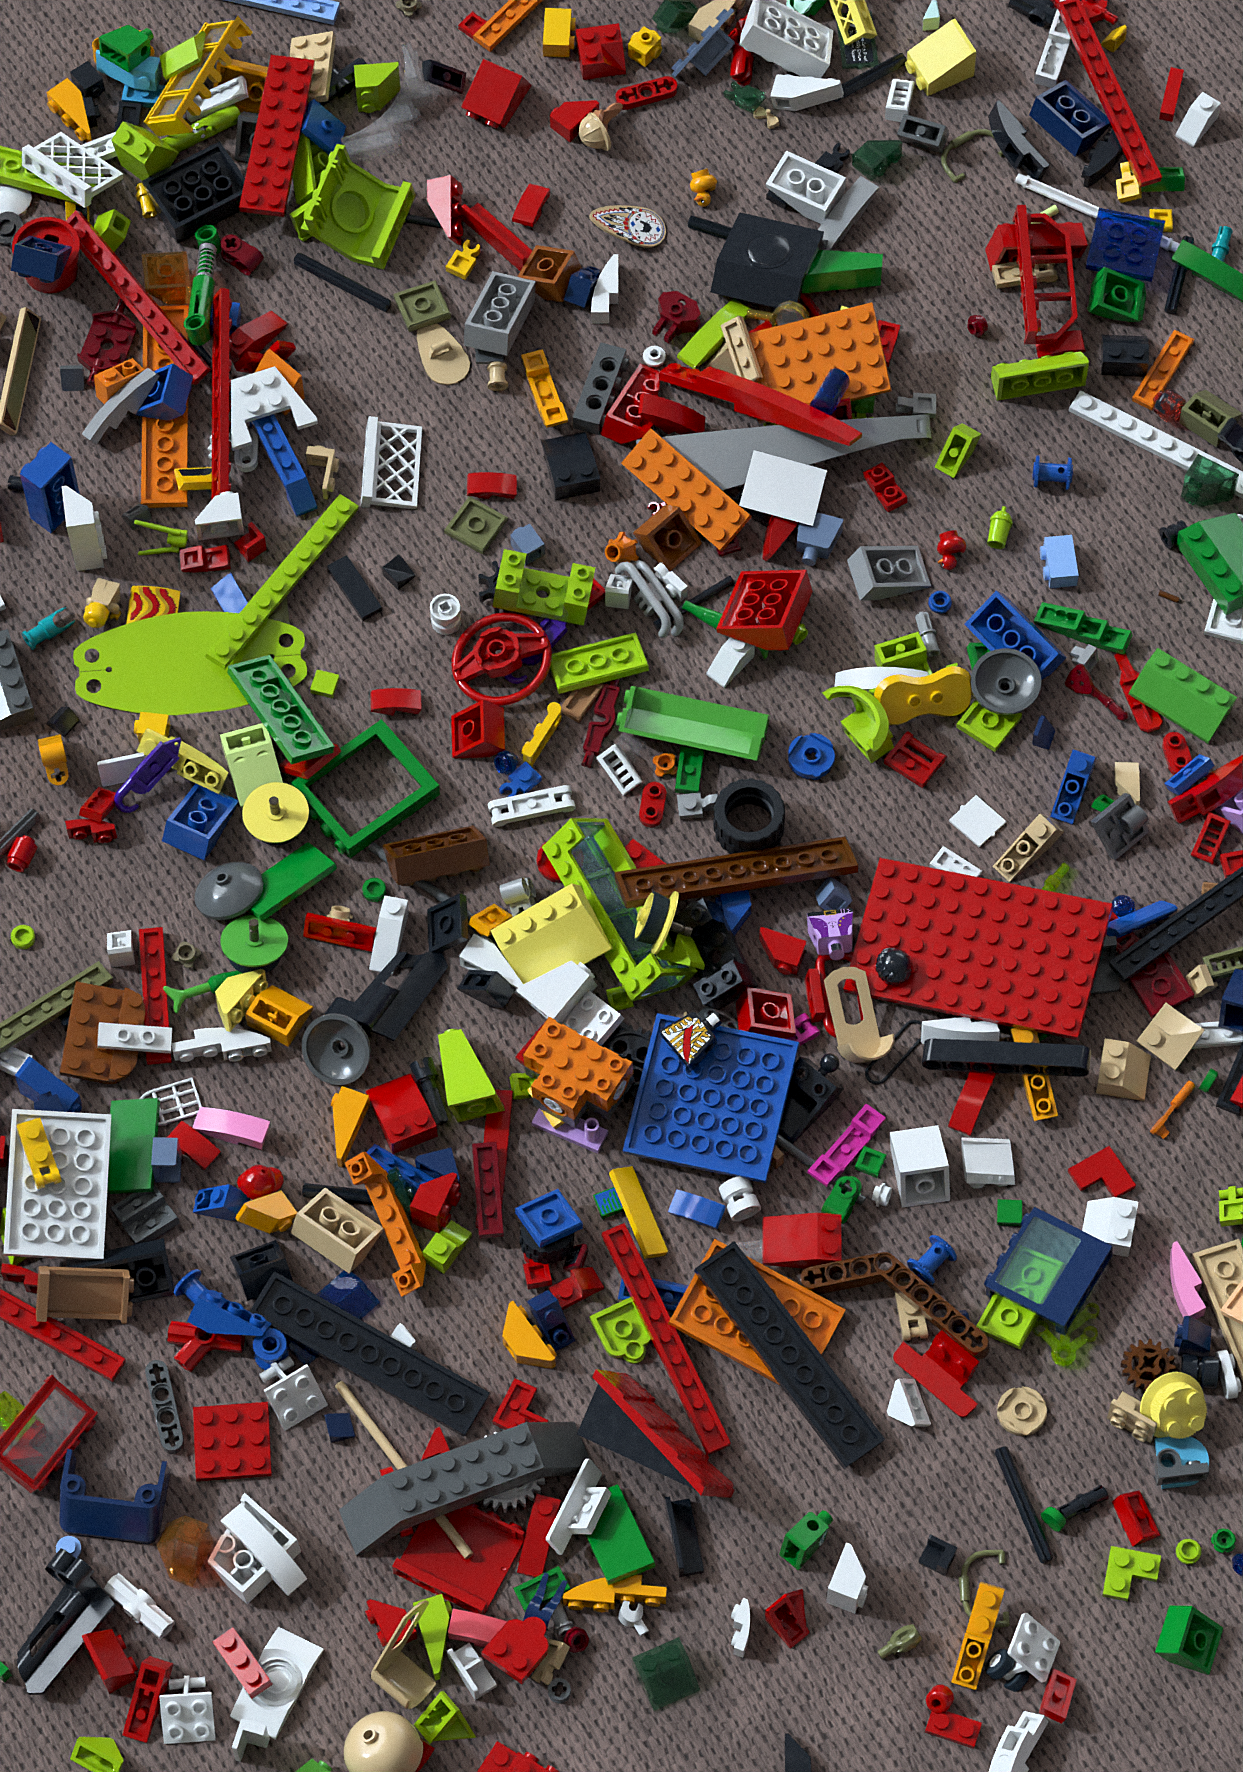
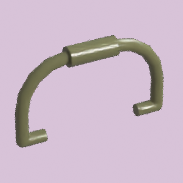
(958, 142)
(964, 1582)

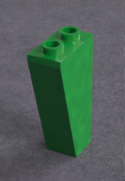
(843, 271)

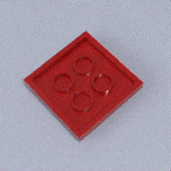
(232, 1441)

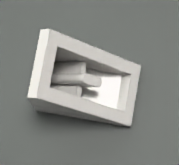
(618, 591)
(120, 948)

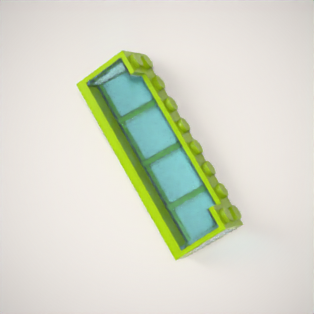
(589, 855)

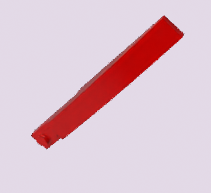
(761, 402)

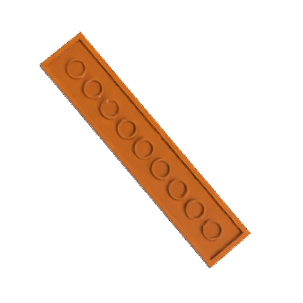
(163, 440)

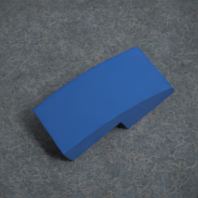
(697, 1209)

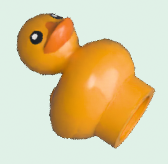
(700, 183)

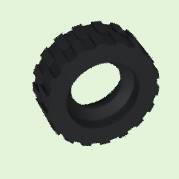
(549, 1253)

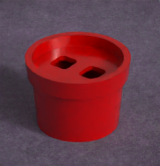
(57, 231)

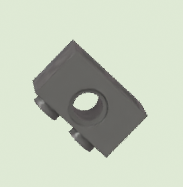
(923, 133)

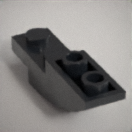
(1012, 142)
(1102, 159)

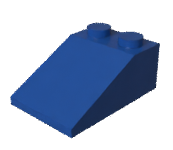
(199, 821)

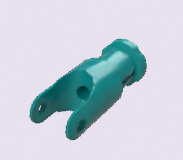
(44, 630)

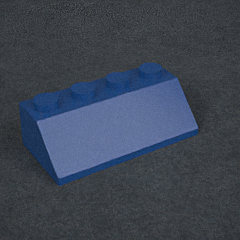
(1003, 625)

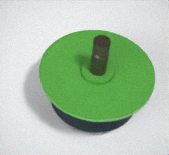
(254, 943)

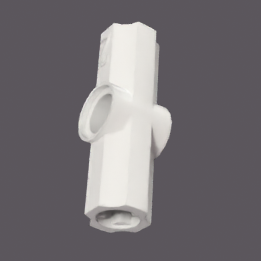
(139, 1605)

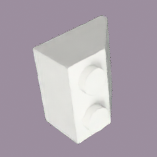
(220, 517)
(1112, 1222)
(848, 1585)

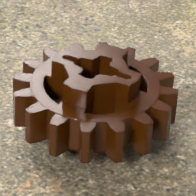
(1141, 1357)

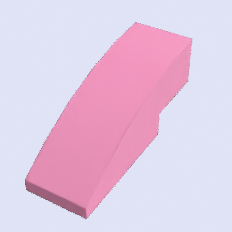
(232, 1126)
(1185, 1284)

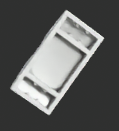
(288, 1664)

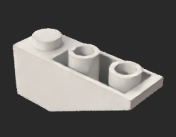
(798, 92)

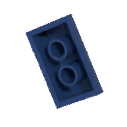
(1069, 117)

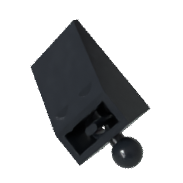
(803, 1101)

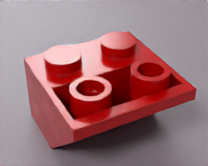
(434, 1201)

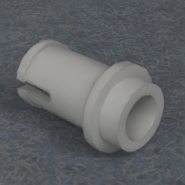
(561, 1621)

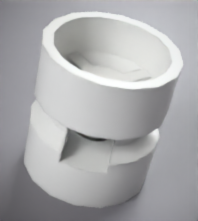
(445, 614)
(741, 1201)

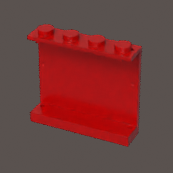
(440, 1568)

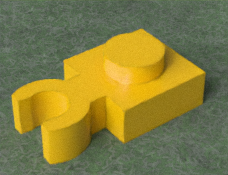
(463, 262)

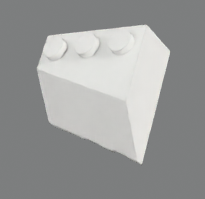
(238, 1565)

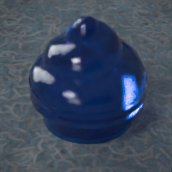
(505, 762)
(1122, 905)

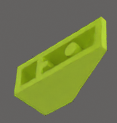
(434, 1630)

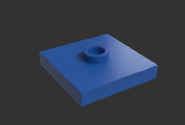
(322, 127)
(549, 1218)

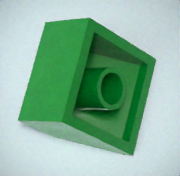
(1189, 1638)

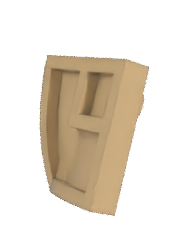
(1170, 1036)

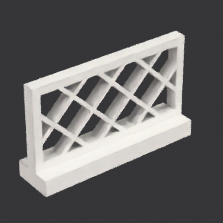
(61, 176)
(372, 459)

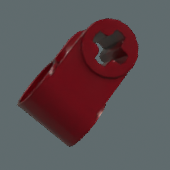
(240, 254)

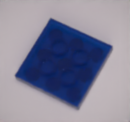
(1125, 244)

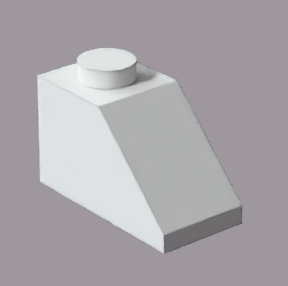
(1198, 119)
(730, 661)

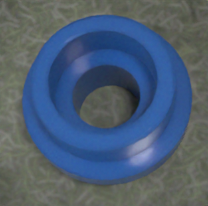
(940, 596)

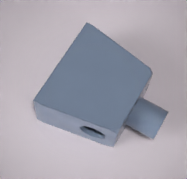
(818, 539)

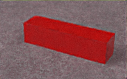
(1171, 94)

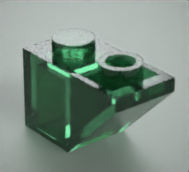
(876, 156)

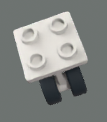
(1029, 1652)

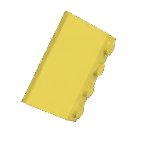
(552, 934)

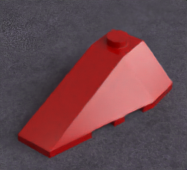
(622, 420)

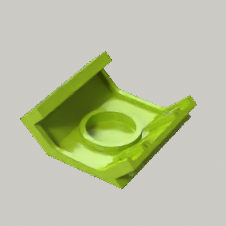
(357, 211)

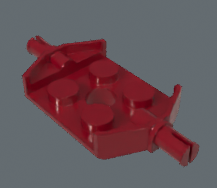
(107, 328)

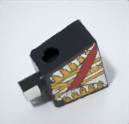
(691, 1037)

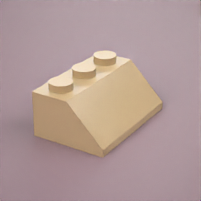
(336, 1230)

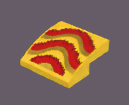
(151, 602)

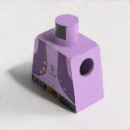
(831, 932)

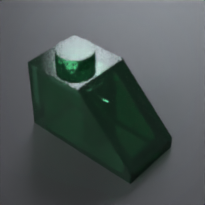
(674, 15)

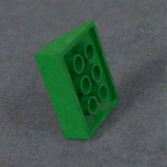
(1216, 556)

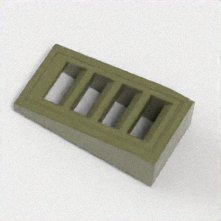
(1226, 956)

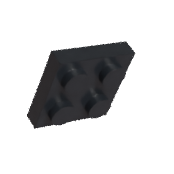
(447, 923)

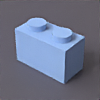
(1060, 561)

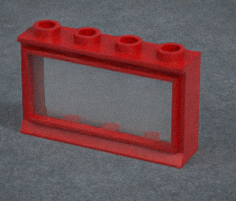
(43, 1434)

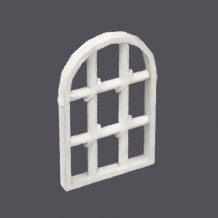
(176, 1095)

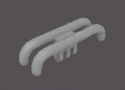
(652, 595)

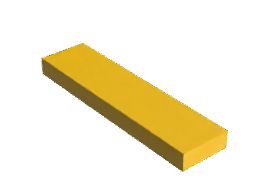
(638, 1212)

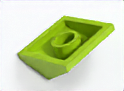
(182, 56)

